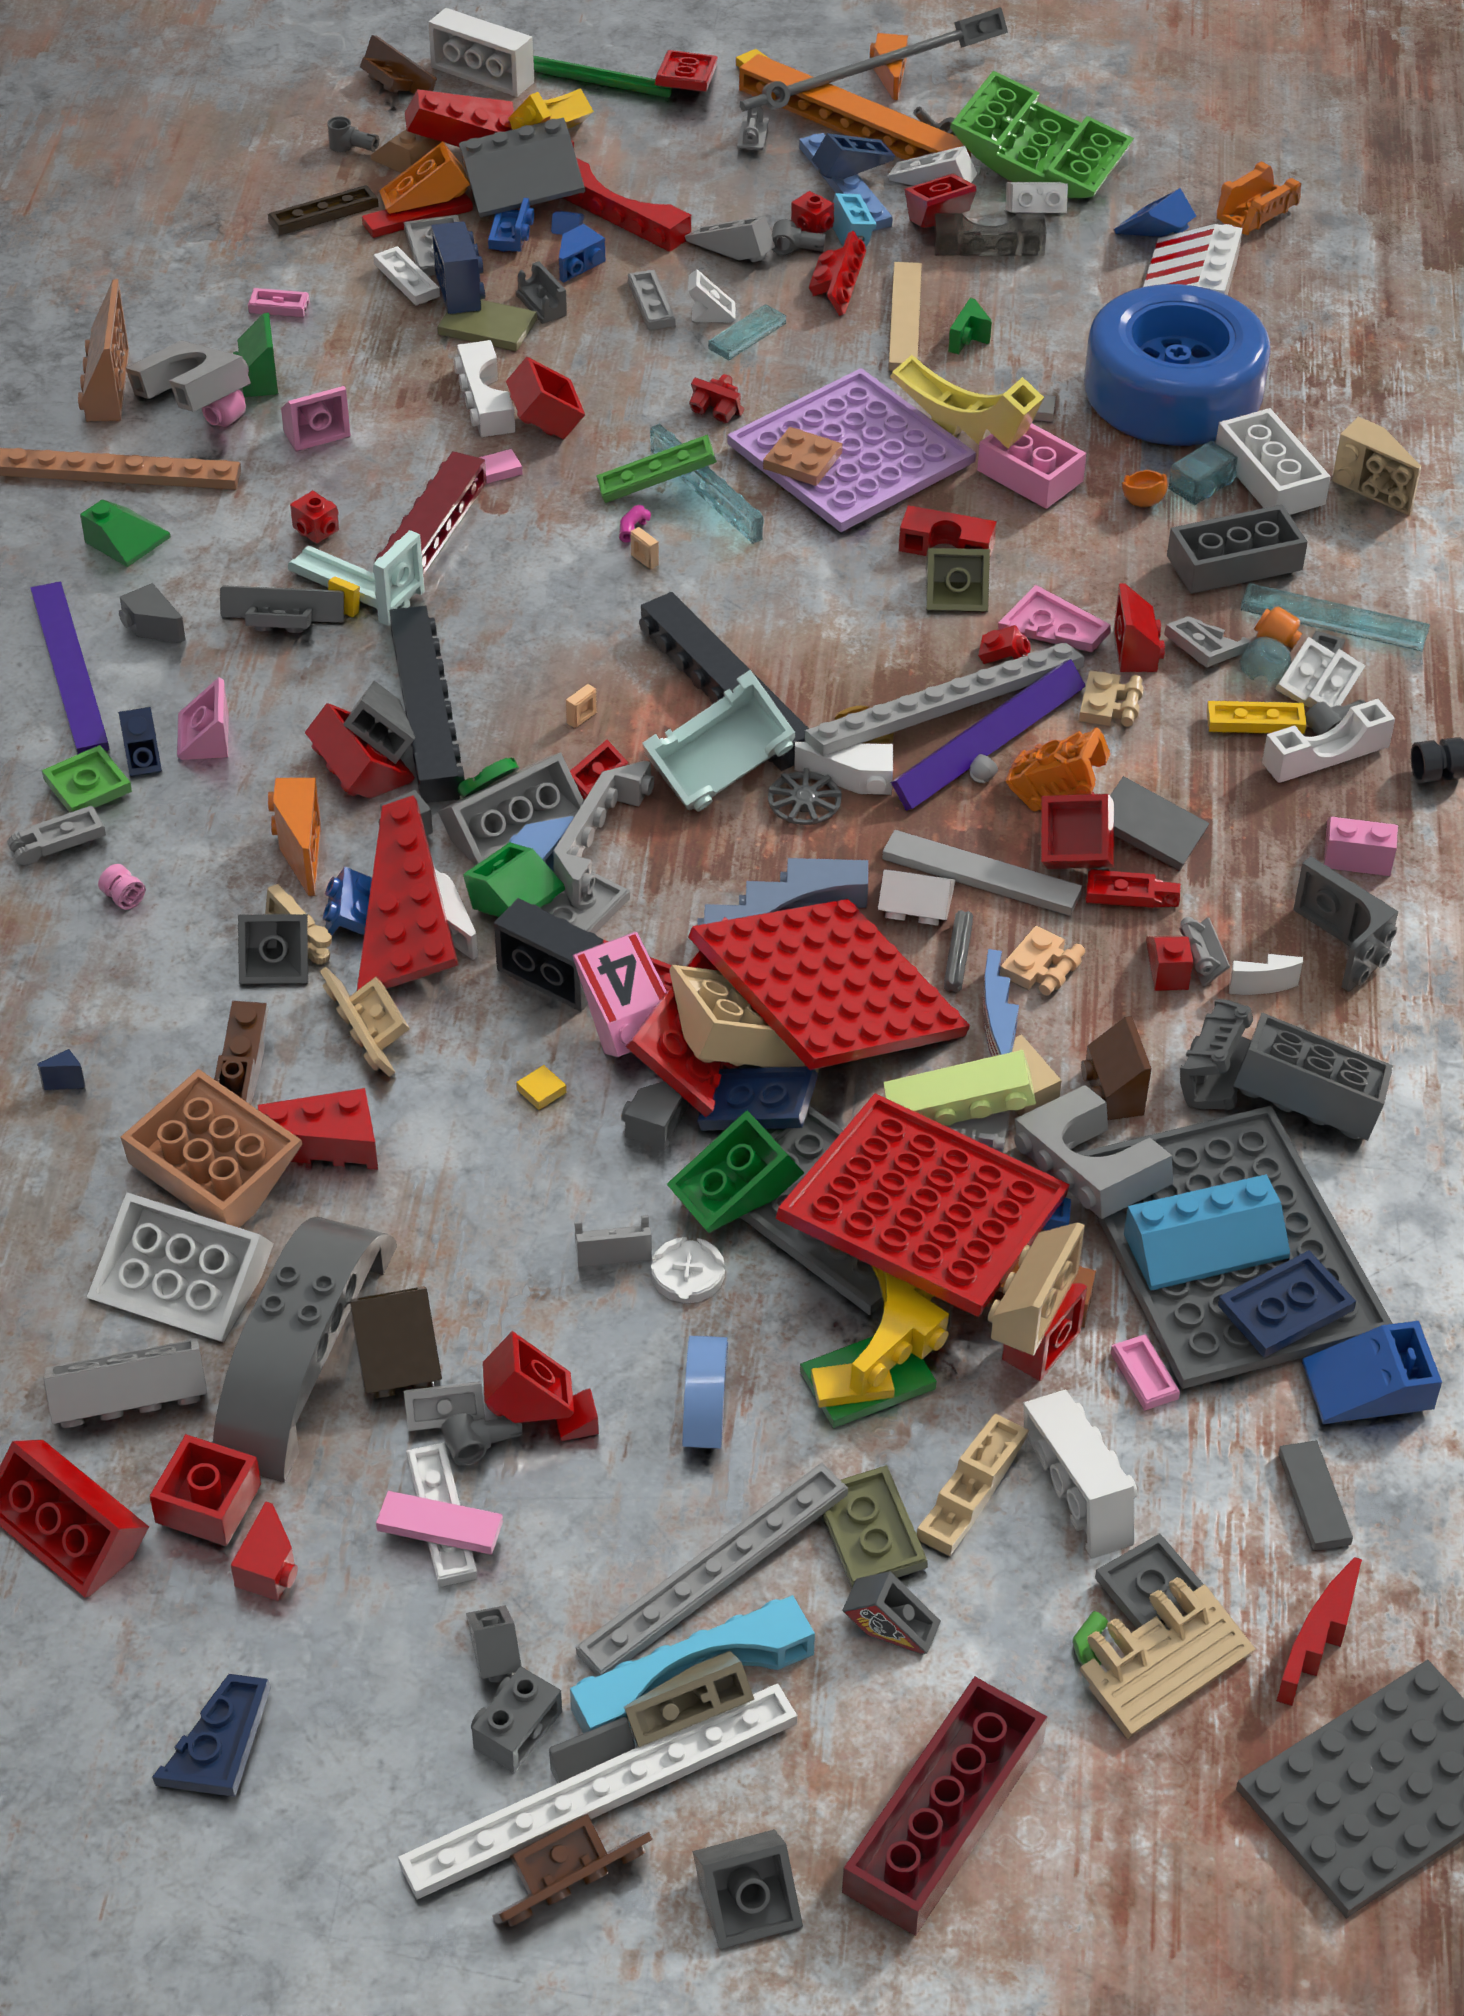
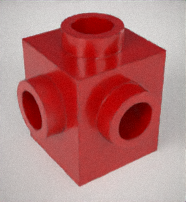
(812, 213)
(314, 516)

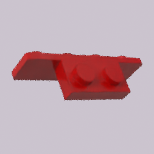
(838, 272)

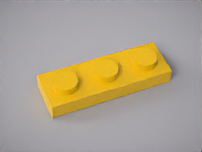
(1254, 716)

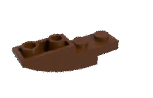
(243, 1049)

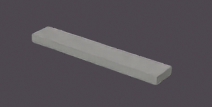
(982, 872)

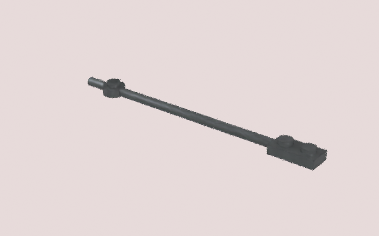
(967, 31)

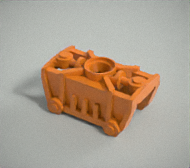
(1245, 199)
(1058, 768)

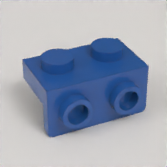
(511, 228)
(347, 901)

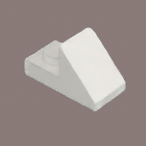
(711, 302)

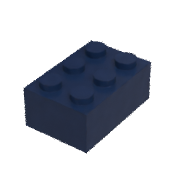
(457, 267)

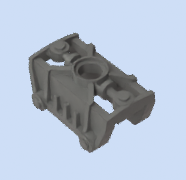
(1216, 1057)

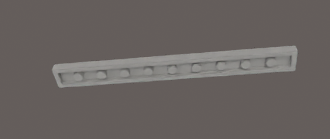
(938, 700)

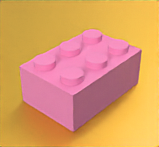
(1034, 466)

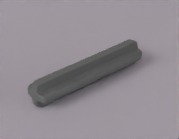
(958, 951)

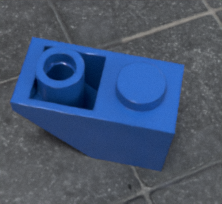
(580, 251)

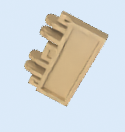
(1164, 1664)

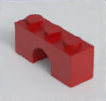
(928, 527)

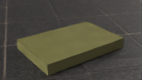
(496, 322)
(873, 1528)

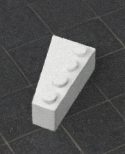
(1083, 1471)

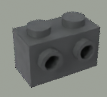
(516, 1718)

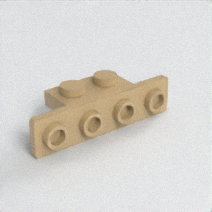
(371, 1014)

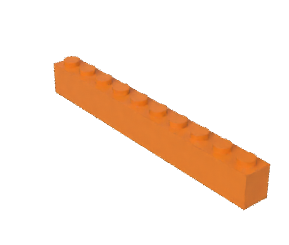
(847, 111)

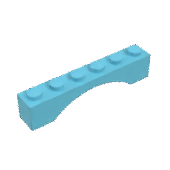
(764, 1638)

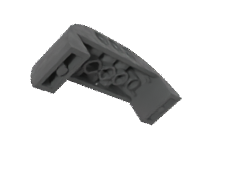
(292, 1338)

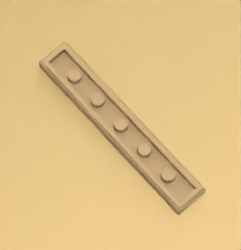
(905, 313)

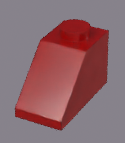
(1170, 962)
(265, 1557)

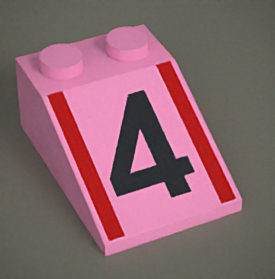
(619, 989)

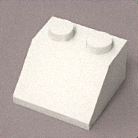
(915, 895)

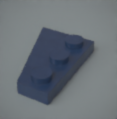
(220, 1742)

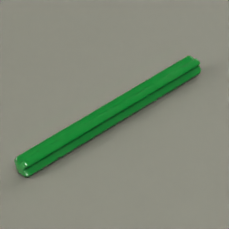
(599, 76)

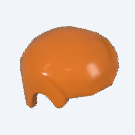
(1145, 488)

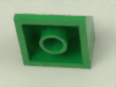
(257, 350)

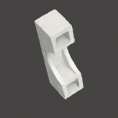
(491, 408)
(1360, 732)

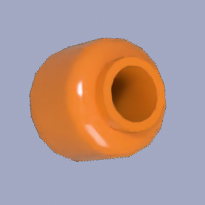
(1280, 626)

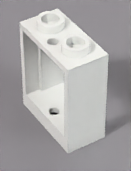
(1036, 197)

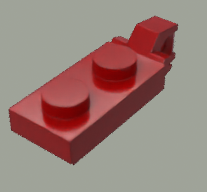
(1131, 889)

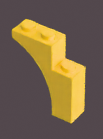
(535, 110)

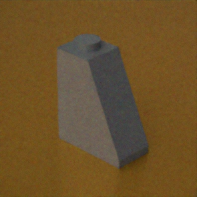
(381, 722)

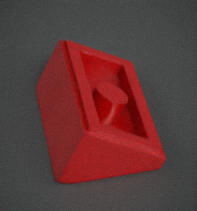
(590, 768)

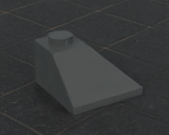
(273, 948)

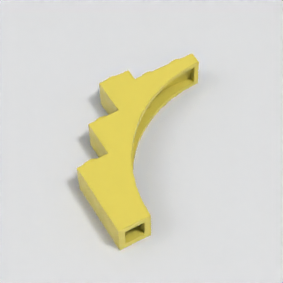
(960, 410)

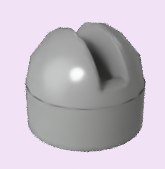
(983, 769)

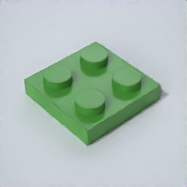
(87, 780)

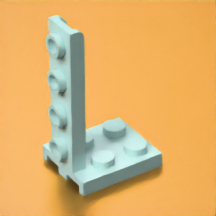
(390, 586)

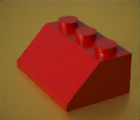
(352, 759)

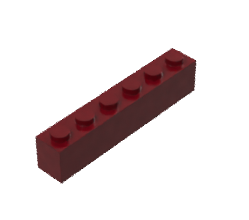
(442, 504)

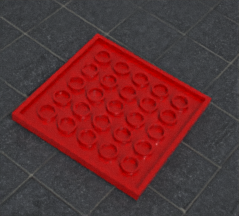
(828, 983)
(924, 1203)

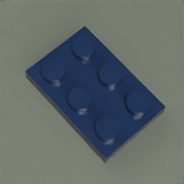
(771, 1094)
(1286, 1303)

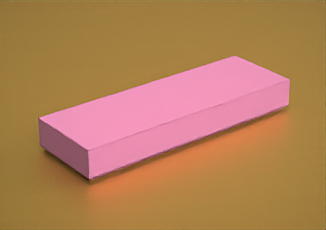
(439, 1522)

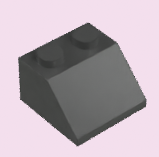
(748, 1888)

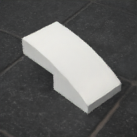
(1276, 975)

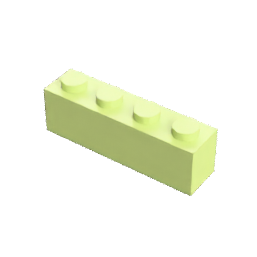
(966, 1089)

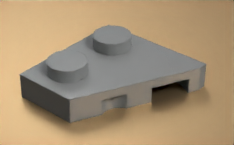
(1204, 641)

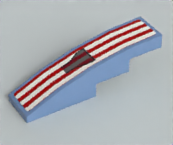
(998, 1015)

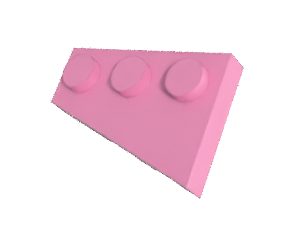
(1055, 621)

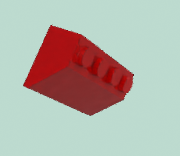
(65, 1516)

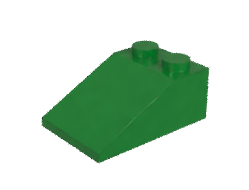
(735, 1174)

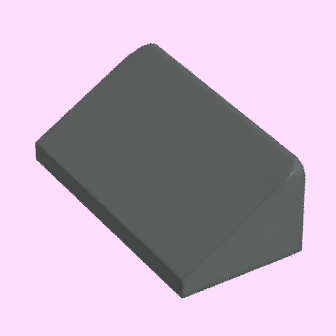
(590, 1749)

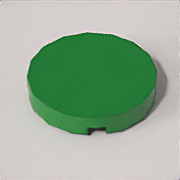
(488, 776)

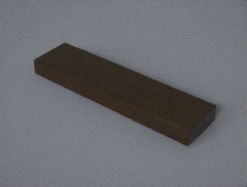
(323, 210)

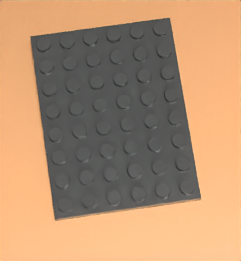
(1186, 1316)

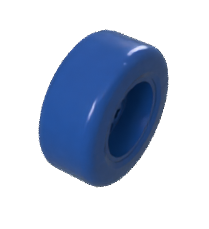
(1175, 363)

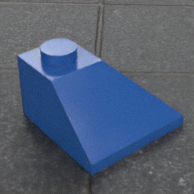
(1160, 217)

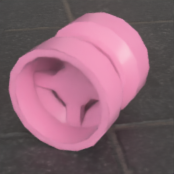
(121, 886)

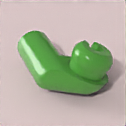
(1093, 1623)

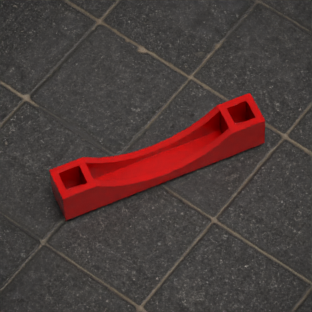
(656, 223)

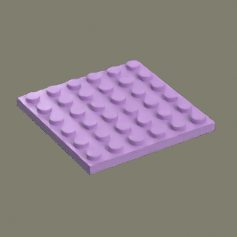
(885, 451)

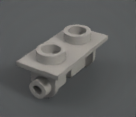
(753, 130)
(1205, 948)

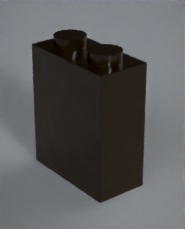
(395, 1341)

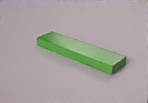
(656, 468)

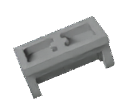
(614, 1244)

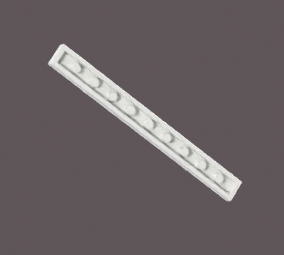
(594, 1792)

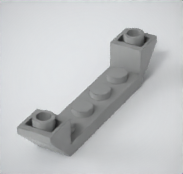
(622, 784)

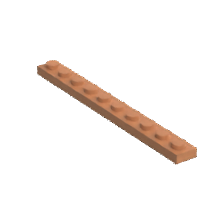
(119, 468)

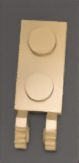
(318, 937)

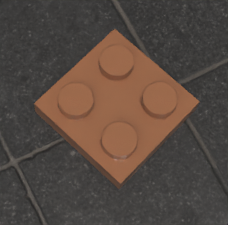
(802, 456)

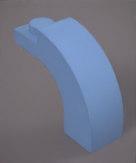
(704, 1391)

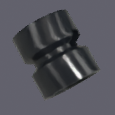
(1434, 760)

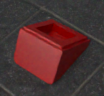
(583, 1420)

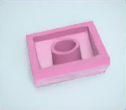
(204, 725)

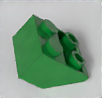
(510, 875)

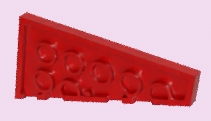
(406, 915)
(664, 1050)

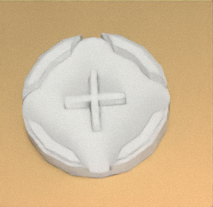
(687, 1270)

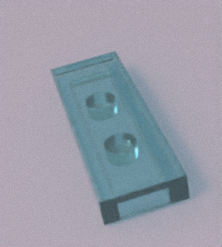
(747, 332)

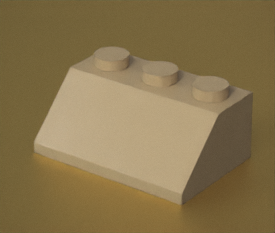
(1037, 1288)

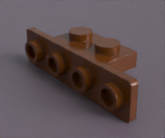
(394, 68)
(561, 1860)

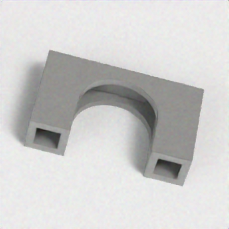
(192, 371)
(1098, 1182)

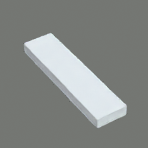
(435, 1481)

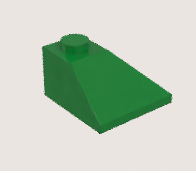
(120, 532)

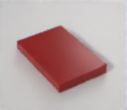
(686, 70)

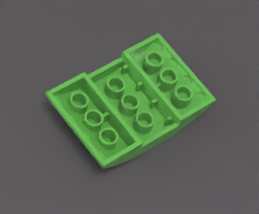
(1034, 142)

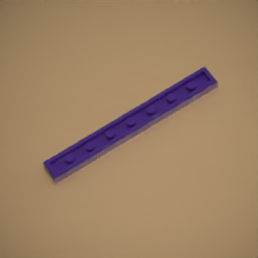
(69, 667)
(988, 734)

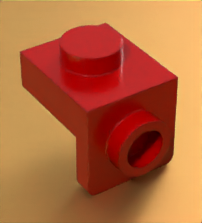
(1002, 644)

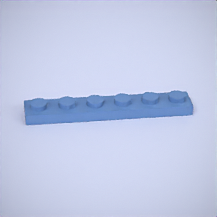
(849, 185)

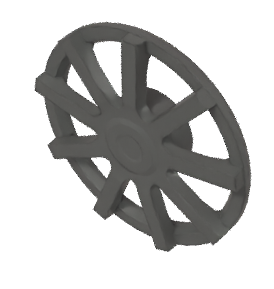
(804, 797)

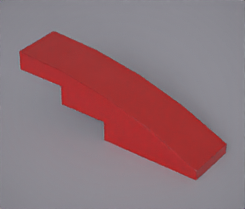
(1323, 1625)

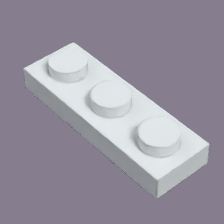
(406, 275)

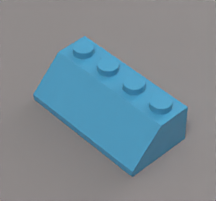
(1207, 1232)

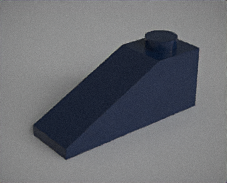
(848, 155)

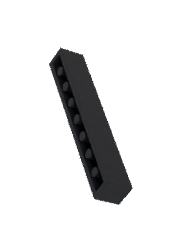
(705, 658)
(425, 705)

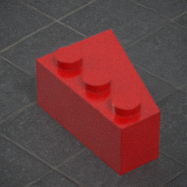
(330, 1127)

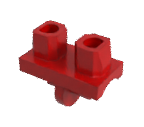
(717, 394)

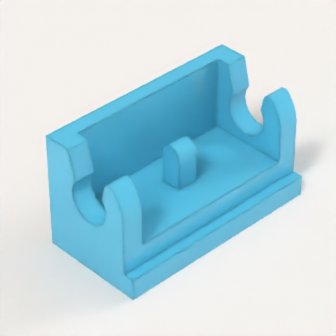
(852, 215)

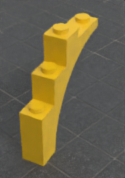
(907, 1327)

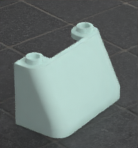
(721, 743)

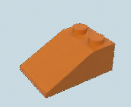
(427, 182)
(297, 826)

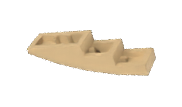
(972, 1484)

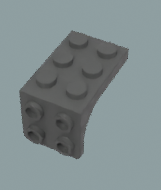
(1348, 915)

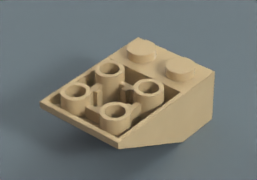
(1376, 466)

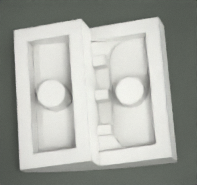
(1319, 675)

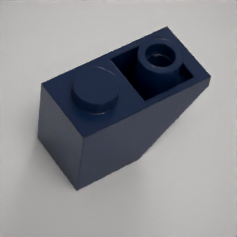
(140, 741)

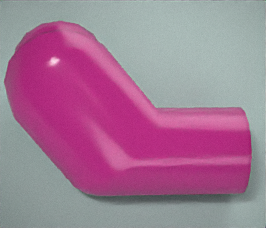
(630, 519)

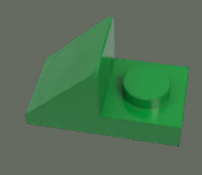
(969, 325)

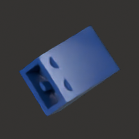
(1374, 1374)

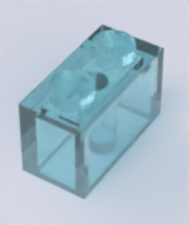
(1203, 473)

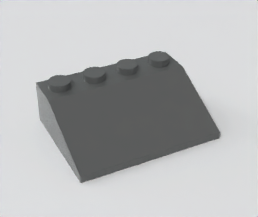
(521, 164)
(1314, 1077)

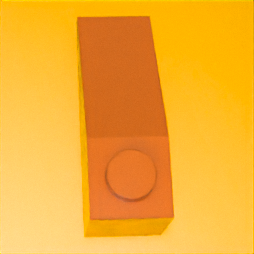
(892, 73)

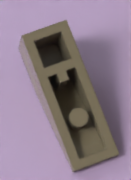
(689, 1698)

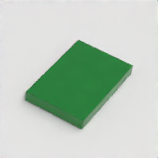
(909, 1381)

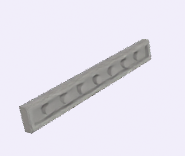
(711, 1570)

